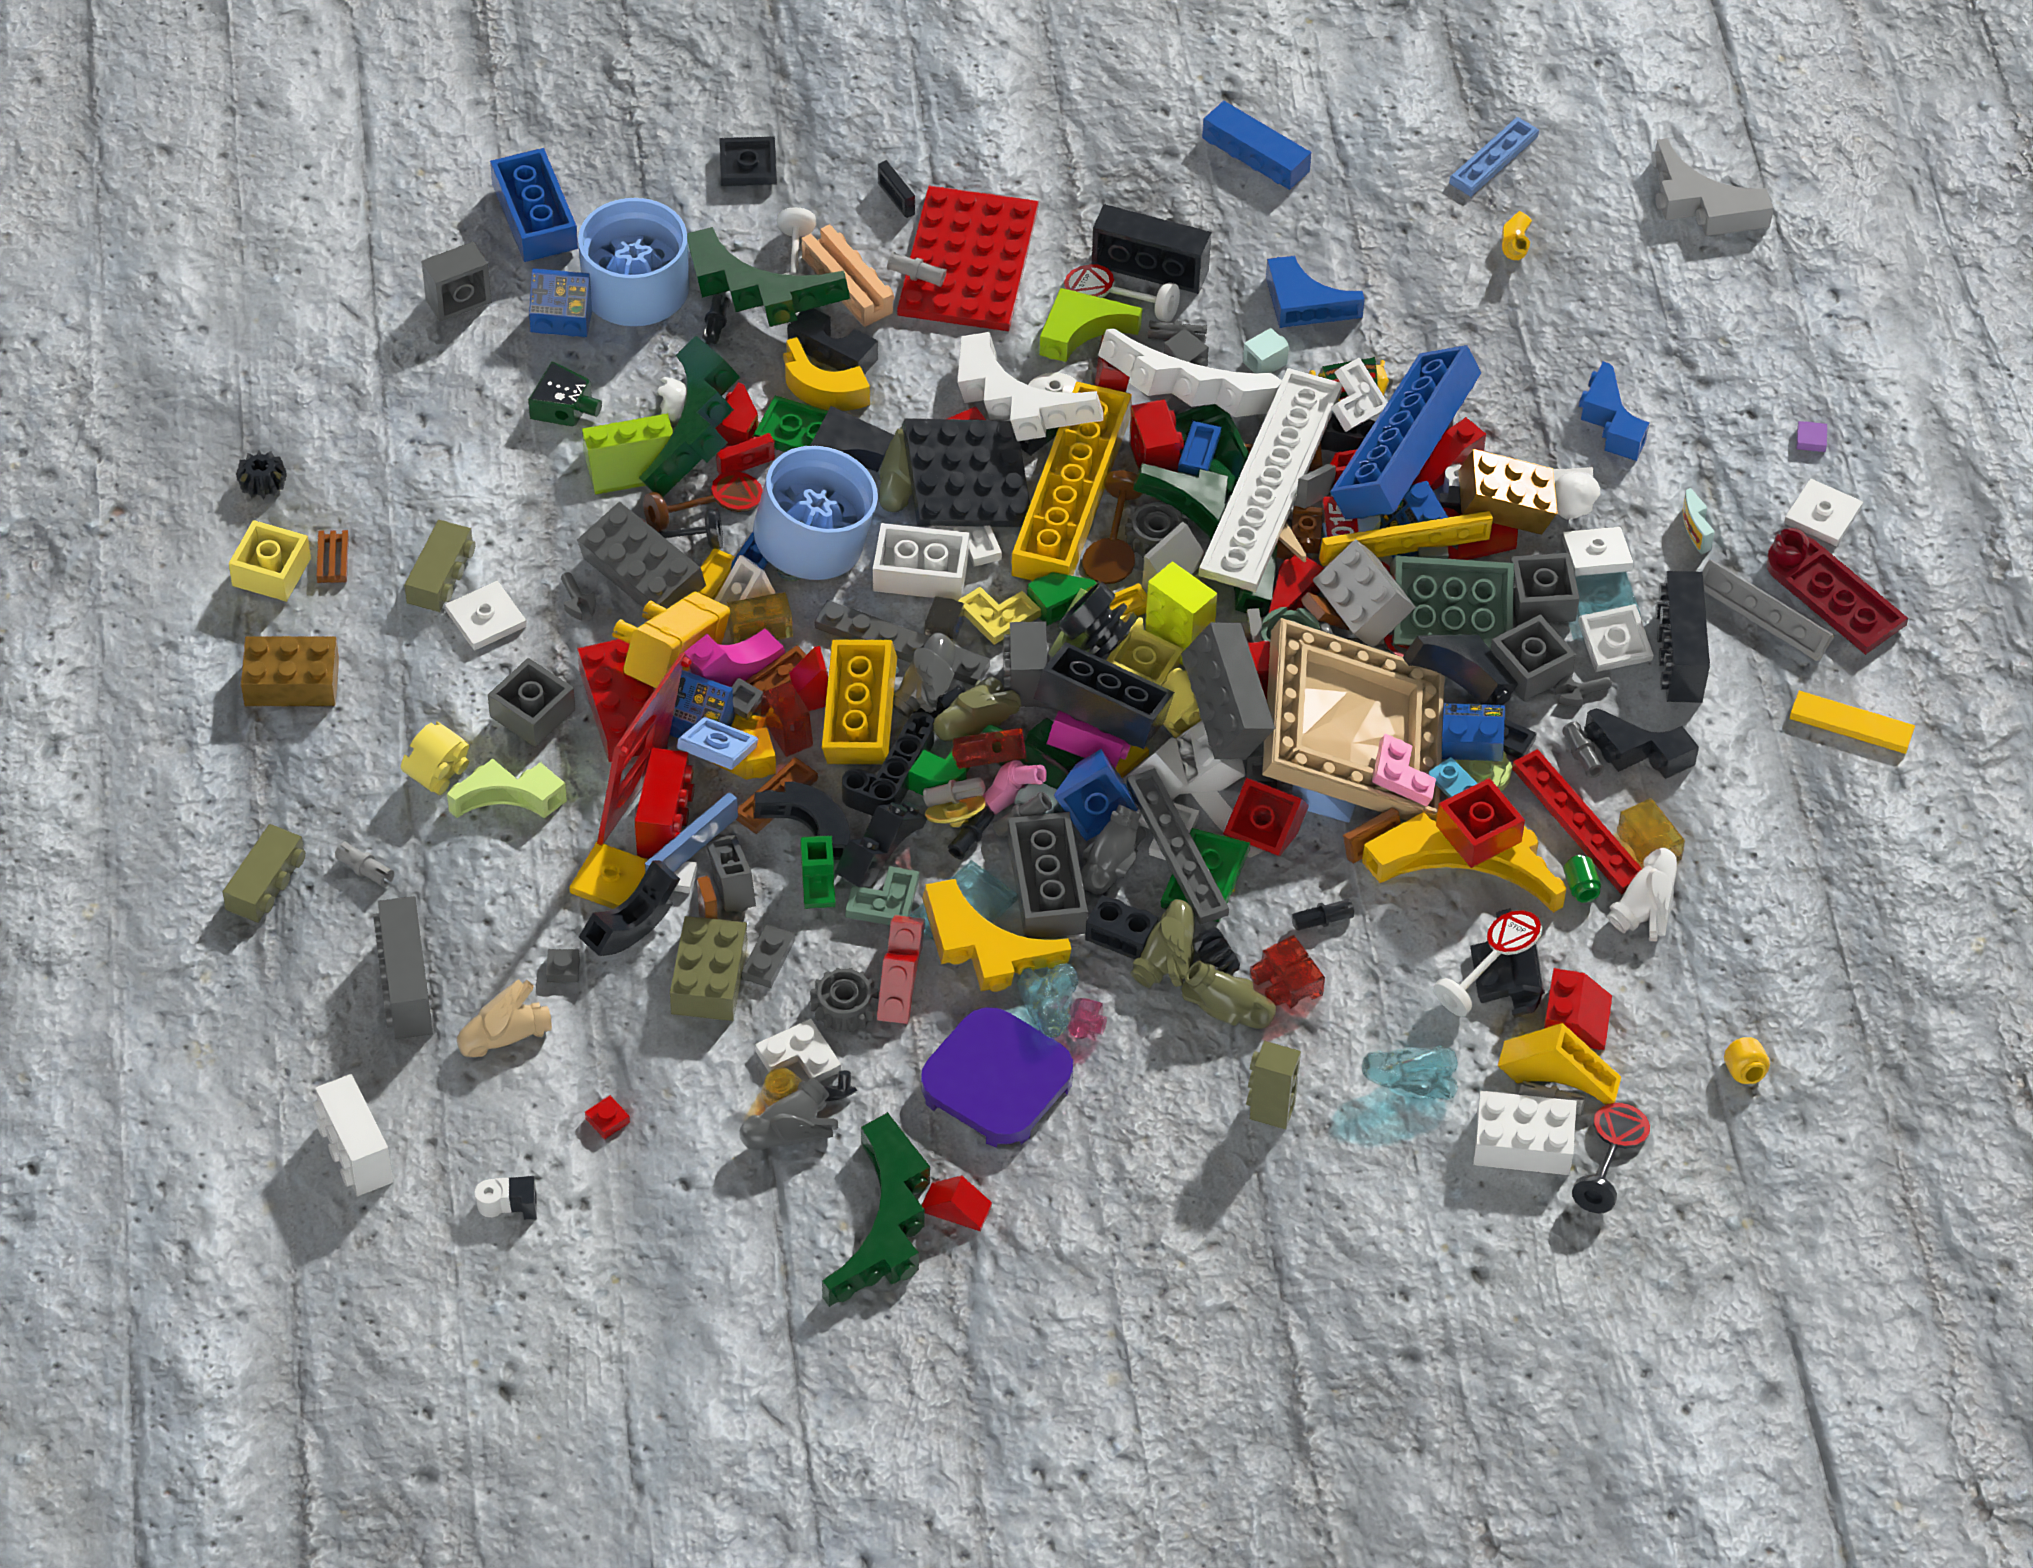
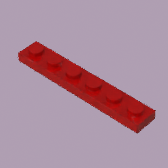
(1577, 819)

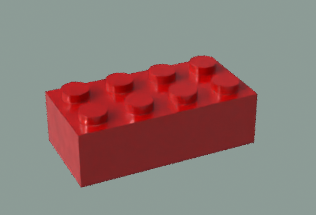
(611, 692)

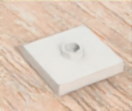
(1823, 512)
(1598, 551)
(485, 615)
(1615, 638)

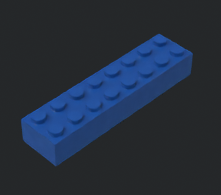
(1406, 433)

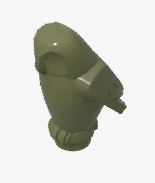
(894, 476)
(977, 709)
(1168, 947)
(1227, 997)

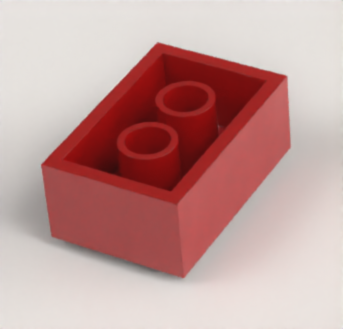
(663, 800)

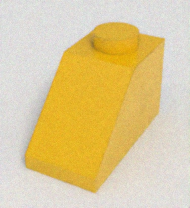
(760, 761)

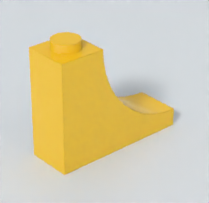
(1560, 1058)

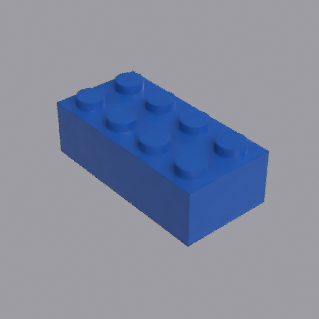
(534, 205)

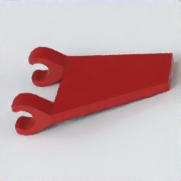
(1501, 540)

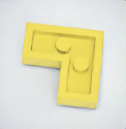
(994, 618)

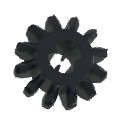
(261, 474)
(1214, 950)

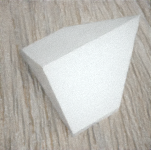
(744, 582)
(1168, 766)

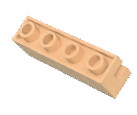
(868, 295)

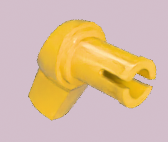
(1514, 242)

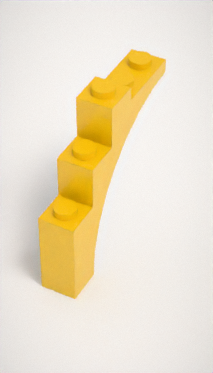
(1421, 845)

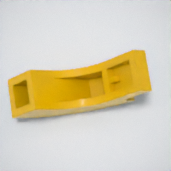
(822, 388)

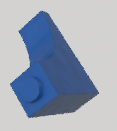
(1303, 300)

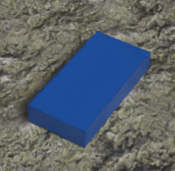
(1199, 448)

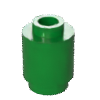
(1582, 878)

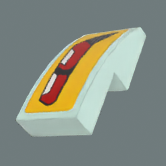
(1694, 520)

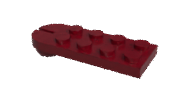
(1833, 590)

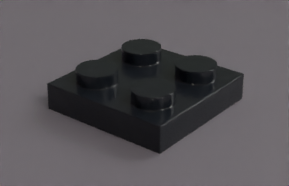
(748, 161)

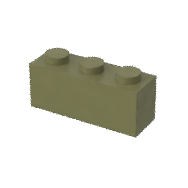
(439, 566)
(264, 873)
(1273, 1084)

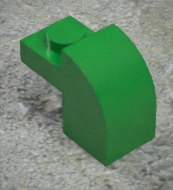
(934, 771)
(817, 872)

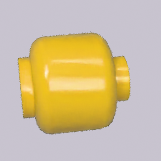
(1746, 1060)

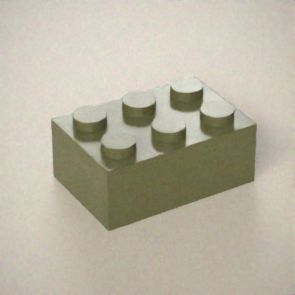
(708, 968)

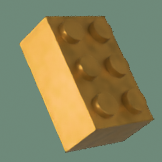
(1511, 489)
(290, 671)

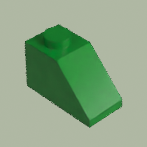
(1056, 593)

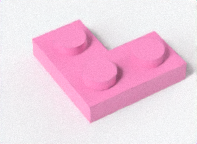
(1394, 773)

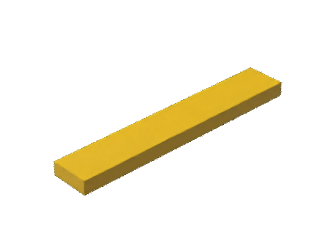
(1411, 536)

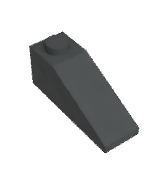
(731, 874)

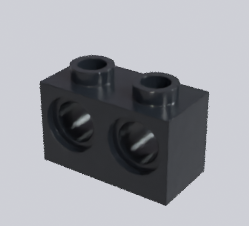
(1120, 932)

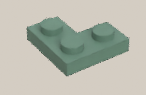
(880, 905)

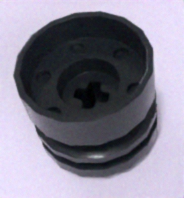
(1097, 621)

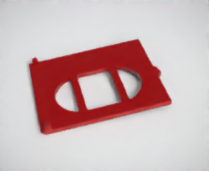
(658, 713)

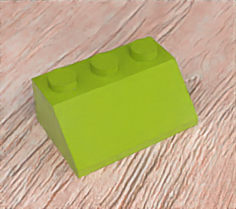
(623, 451)

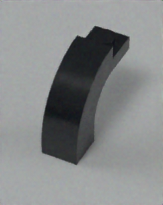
(809, 807)
(636, 917)

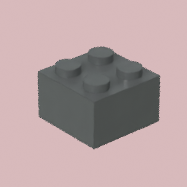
(456, 281)
(1544, 587)
(1534, 656)
(1025, 660)
(531, 702)

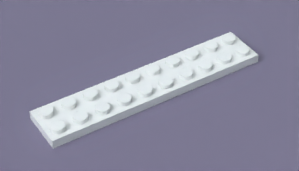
(1270, 480)

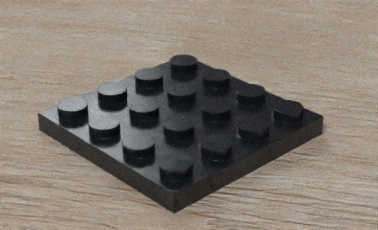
(966, 472)

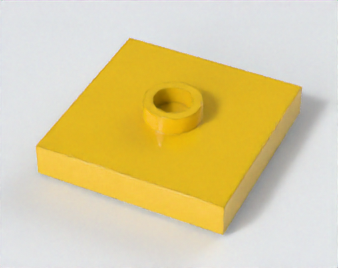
(608, 876)

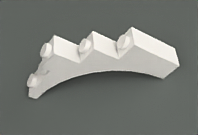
(1194, 384)
(1006, 398)

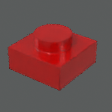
(607, 1117)

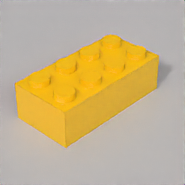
(859, 701)

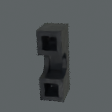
(844, 353)

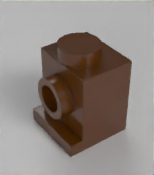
(1307, 527)

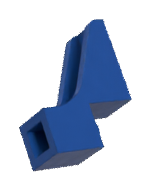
(1603, 407)

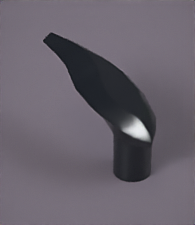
(843, 1088)

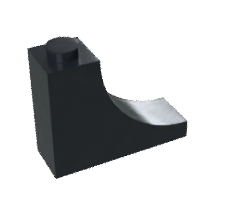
(853, 437)
(1466, 662)

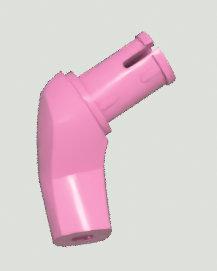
(1009, 781)

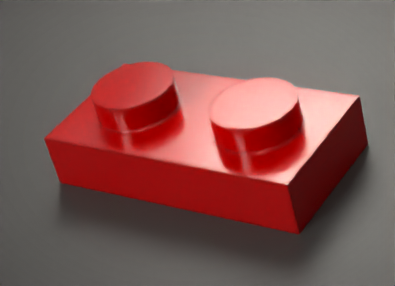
(746, 454)

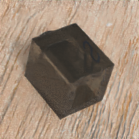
(945, 617)

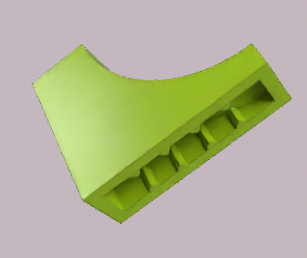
(1081, 317)

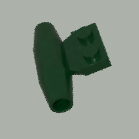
(1038, 752)

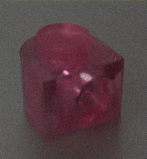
(1087, 1019)

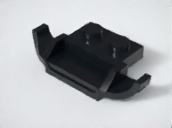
(1510, 976)

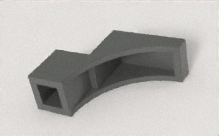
(1189, 349)

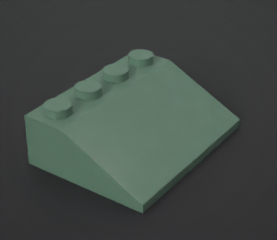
(1454, 597)

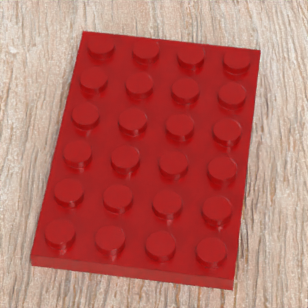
(984, 250)

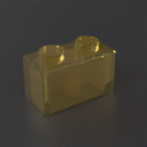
(759, 613)
(1649, 829)

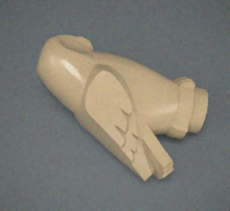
(504, 1021)

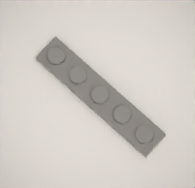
(1765, 610)

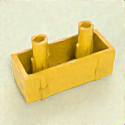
(668, 634)

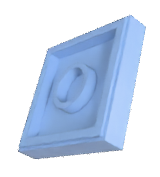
(717, 743)

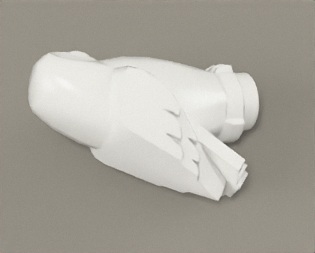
(1648, 896)

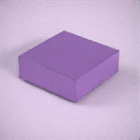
(1811, 436)

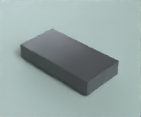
(1315, 486)

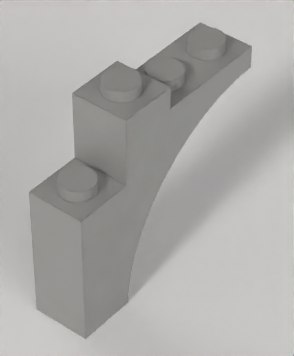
(1715, 204)

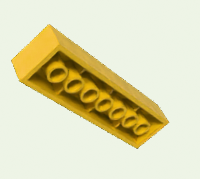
(1071, 489)

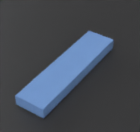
(1494, 156)
(698, 833)

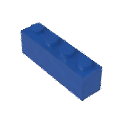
(1256, 145)

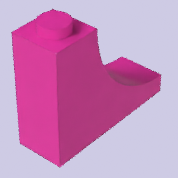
(729, 662)
(1085, 739)

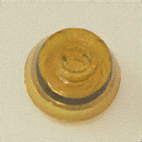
(778, 1085)

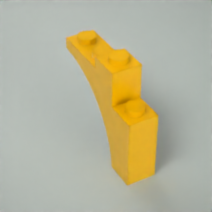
(995, 953)

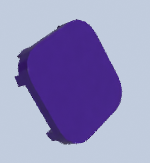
(997, 1075)

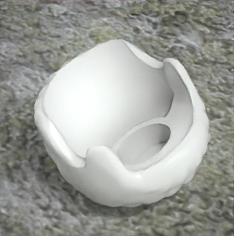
(674, 398)
(1575, 494)

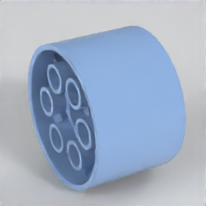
(649, 264)
(827, 496)

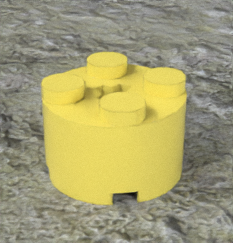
(1183, 708)
(436, 757)

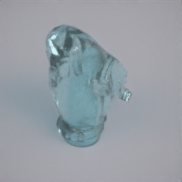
(1049, 998)
(1414, 1071)

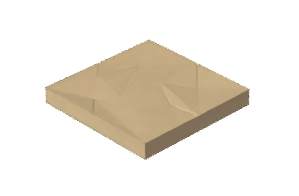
(1335, 706)

